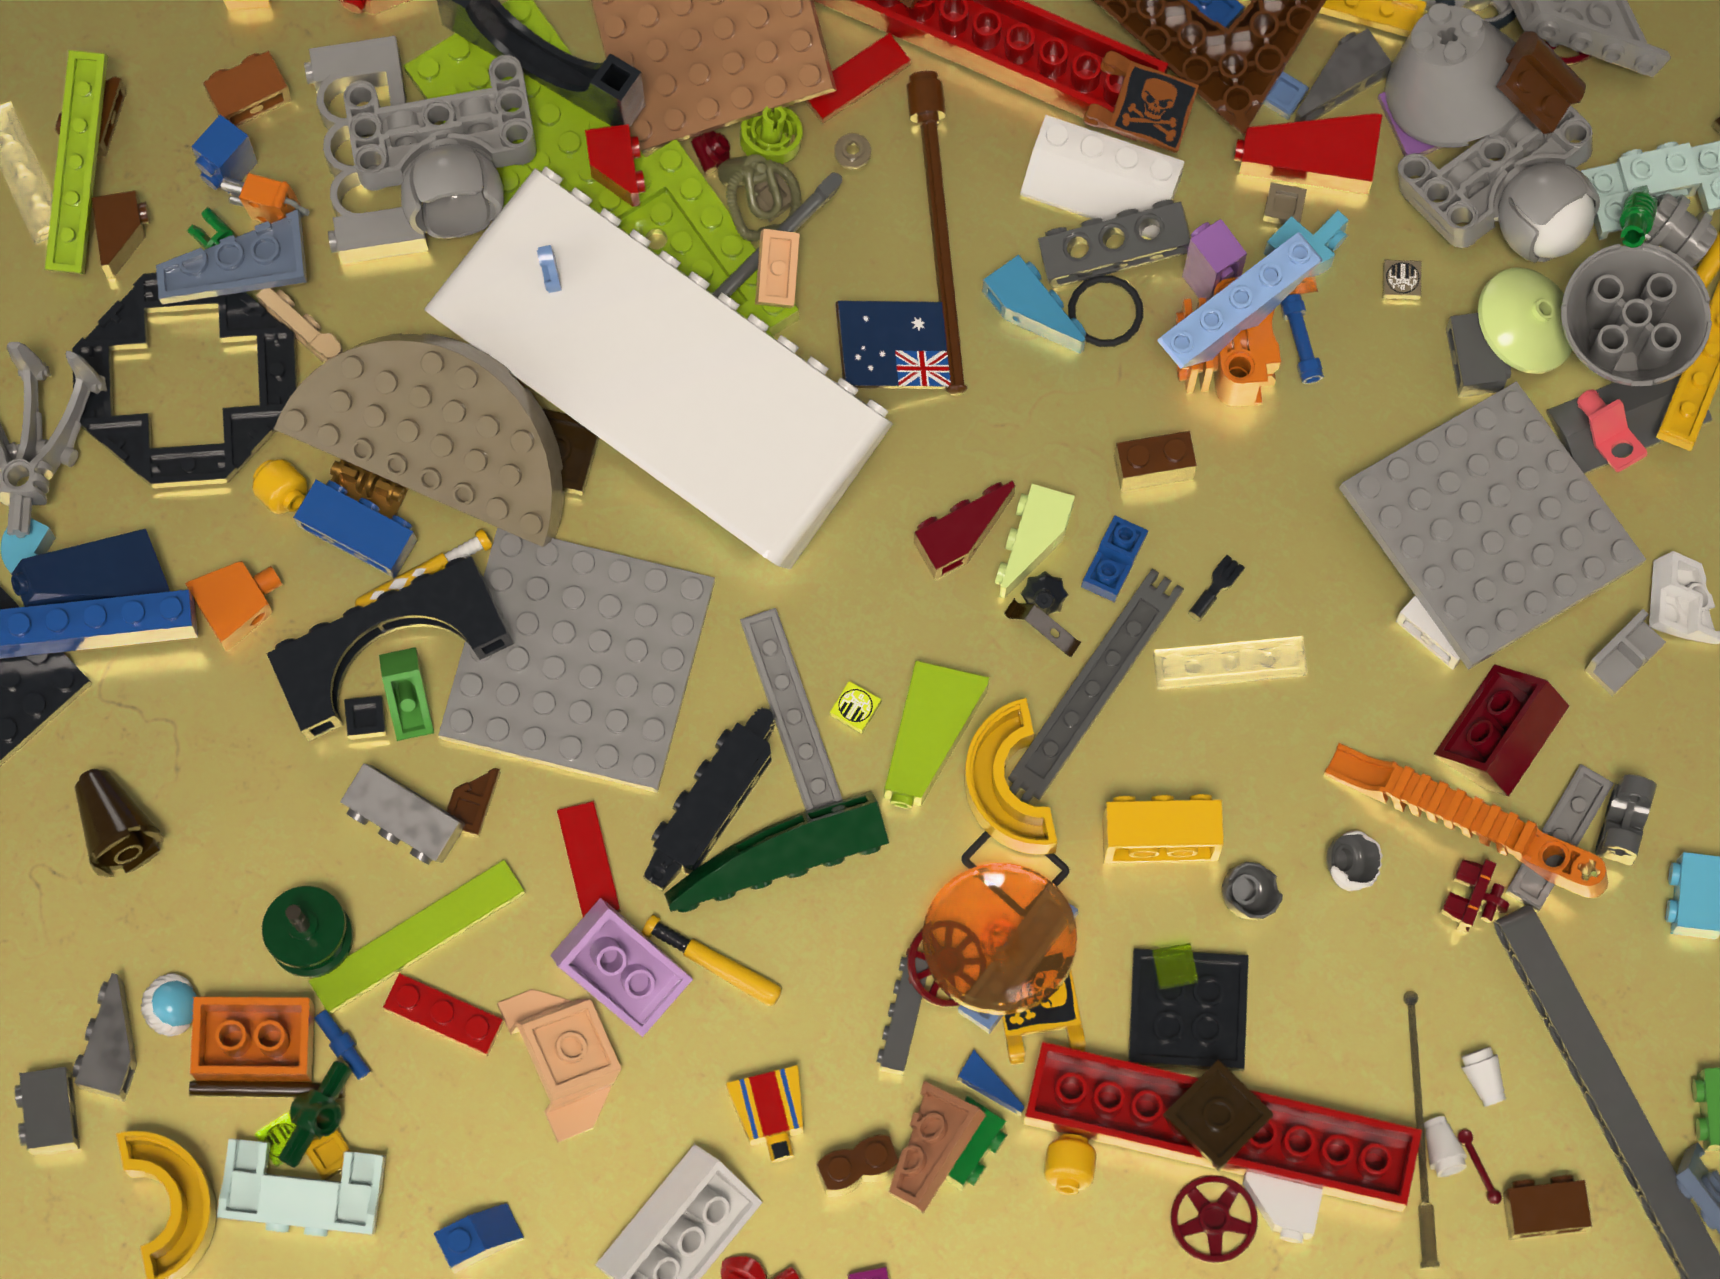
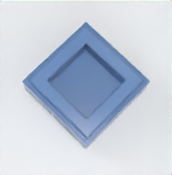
(1286, 95)

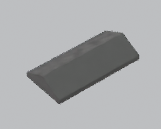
(1644, 414)

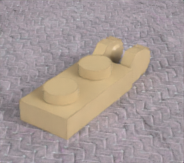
(304, 327)

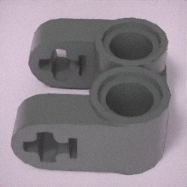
(1625, 819)

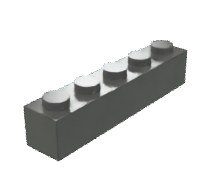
(903, 1021)

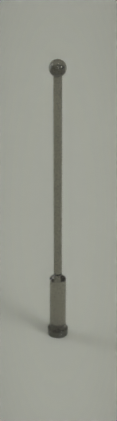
(1425, 1209)

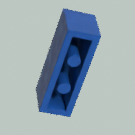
(356, 527)

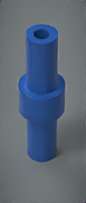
(342, 1044)

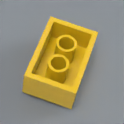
(1162, 829)

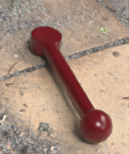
(1465, 1138)

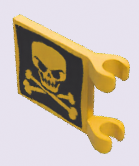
(1055, 1013)

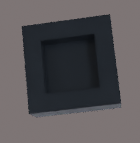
(365, 717)

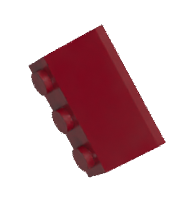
(1502, 729)

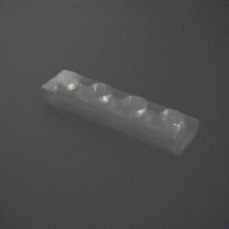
(24, 175)
(1230, 662)

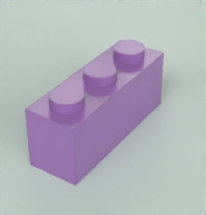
(1212, 257)

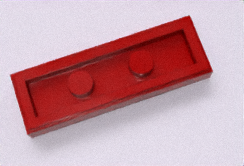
(861, 76)
(587, 856)

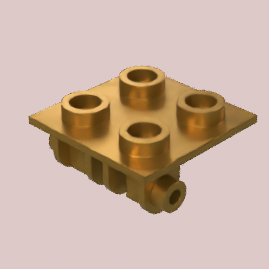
(370, 486)

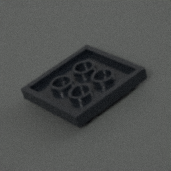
(1191, 1021)

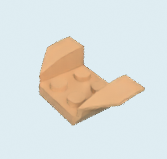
(568, 1055)

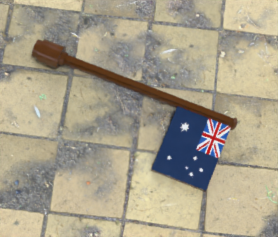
(910, 341)

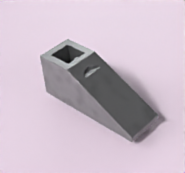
(110, 1053)

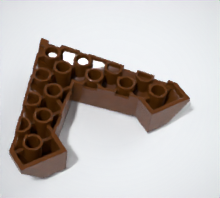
(1229, 65)

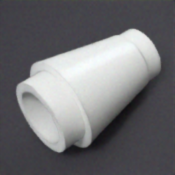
(1485, 1075)
(1444, 1149)

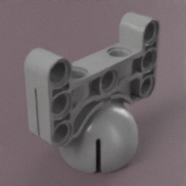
(447, 161)

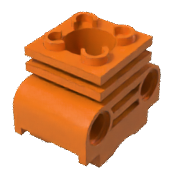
(1240, 366)

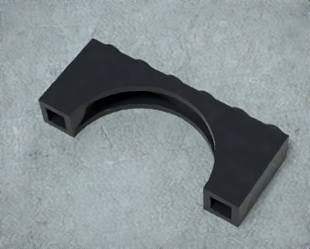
(604, 89)

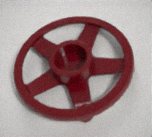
(1213, 1219)

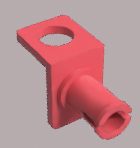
(1609, 429)

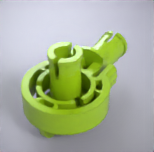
(769, 135)

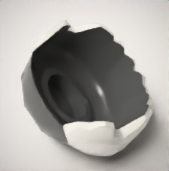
(1354, 860)

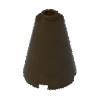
(114, 825)

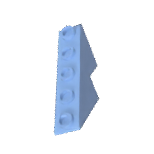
(1241, 303)

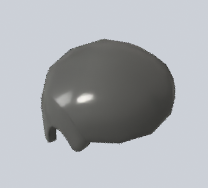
(1251, 891)

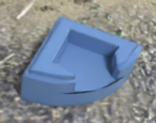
(549, 268)

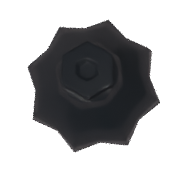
(1045, 592)

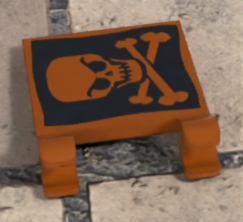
(1149, 104)

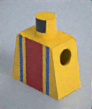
(769, 1109)

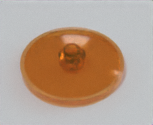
(999, 939)

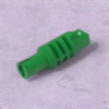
(1637, 216)

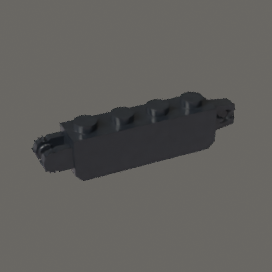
(713, 800)

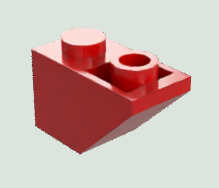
(612, 161)

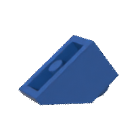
(478, 1236)

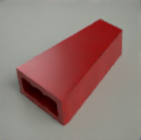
(1314, 152)

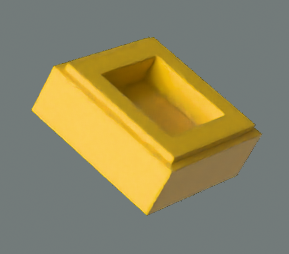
(328, 1154)

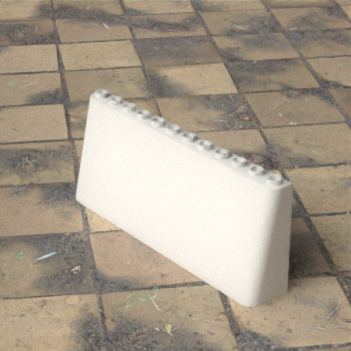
(662, 368)

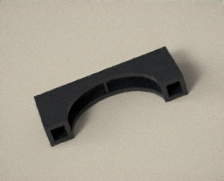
(316, 663)

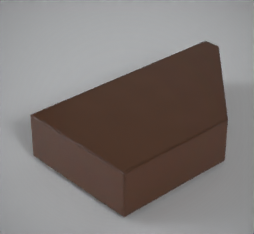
(472, 801)

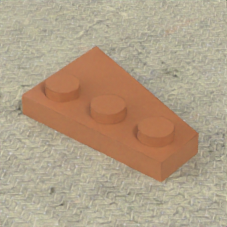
(935, 1145)

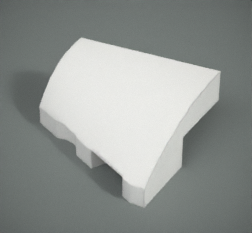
(1681, 599)

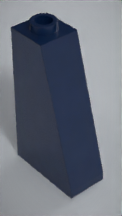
(91, 571)

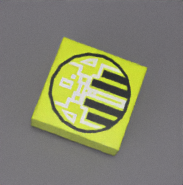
(855, 707)

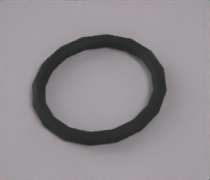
(1117, 281)

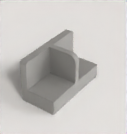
(1625, 654)

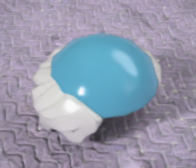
(168, 1004)

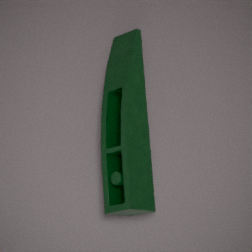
(787, 850)

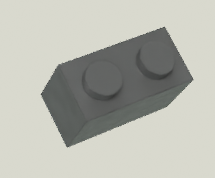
(1473, 361)
(47, 1111)

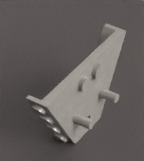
(1595, 28)

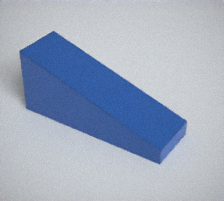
(982, 1079)

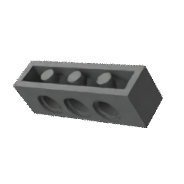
(1134, 252)

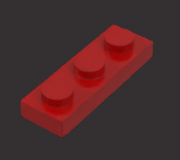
(443, 1014)

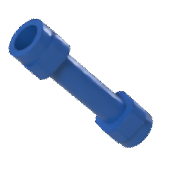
(1309, 367)

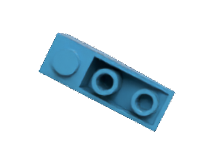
(1025, 302)

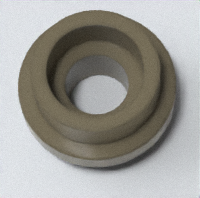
(852, 161)

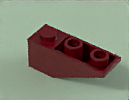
(956, 537)

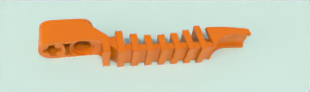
(1473, 816)

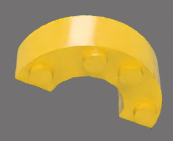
(987, 792)
(191, 1202)

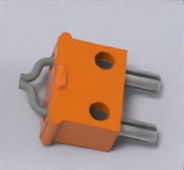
(263, 198)

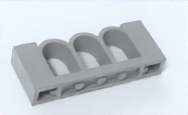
(331, 70)

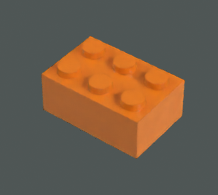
(252, 1039)

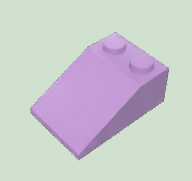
(621, 967)

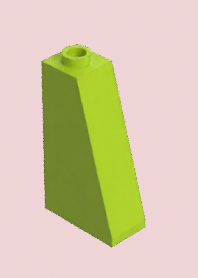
(932, 723)

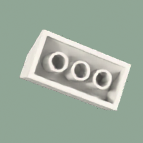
(1097, 173)
(682, 1223)

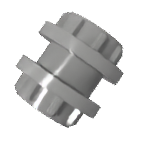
(1680, 230)

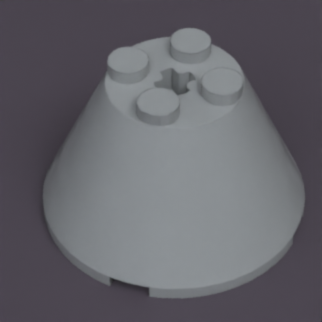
(1448, 78)
(1636, 314)

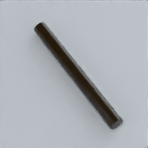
(252, 1089)

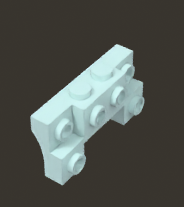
(1665, 170)
(298, 1201)

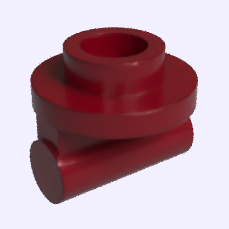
(711, 150)

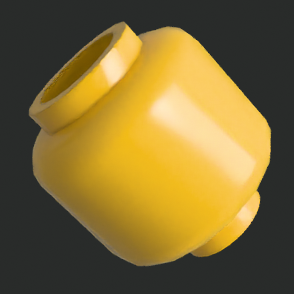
(279, 486)
(1070, 1163)

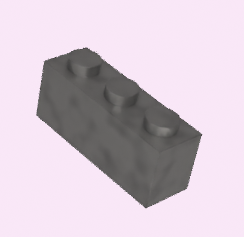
(402, 814)

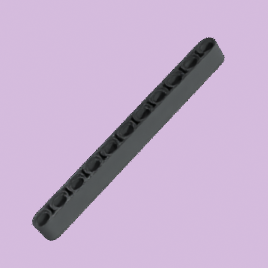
(1608, 1094)

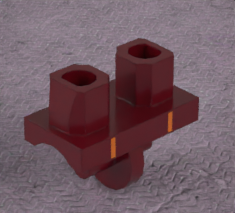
(1465, 910)

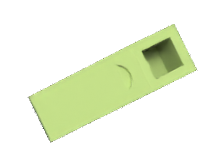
(1040, 531)

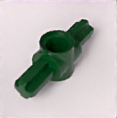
(315, 1114)

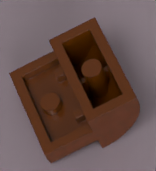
(1540, 82)

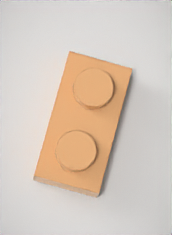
(777, 268)

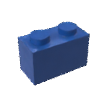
(223, 153)

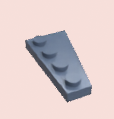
(250, 262)

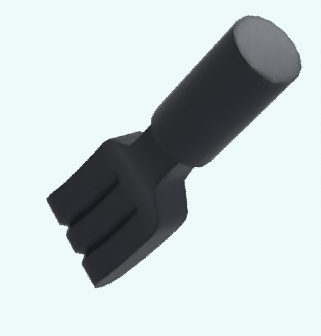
(1222, 579)

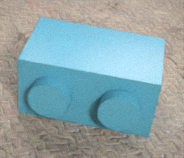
(1696, 896)

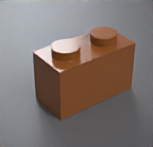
(247, 89)

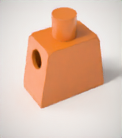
(234, 600)

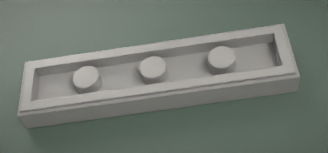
(1567, 823)

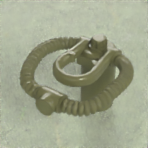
(750, 171)

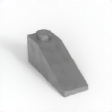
(1350, 70)

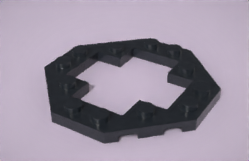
(244, 427)

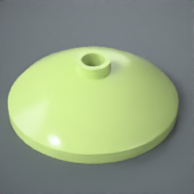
(1523, 320)

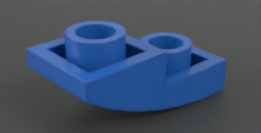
(1114, 558)

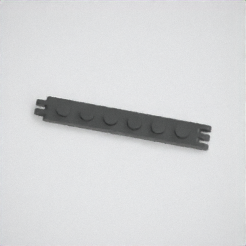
(1093, 687)

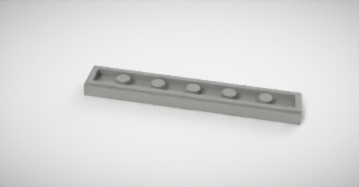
(791, 709)

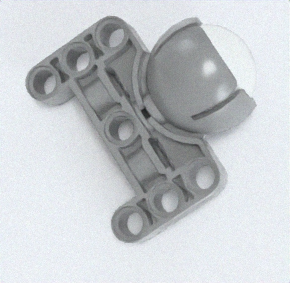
(1532, 190)

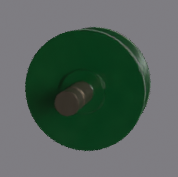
(307, 932)

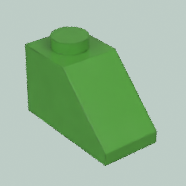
(406, 694)

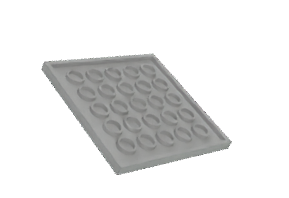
(1492, 524)
(591, 663)

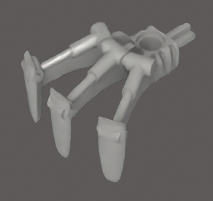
(34, 455)

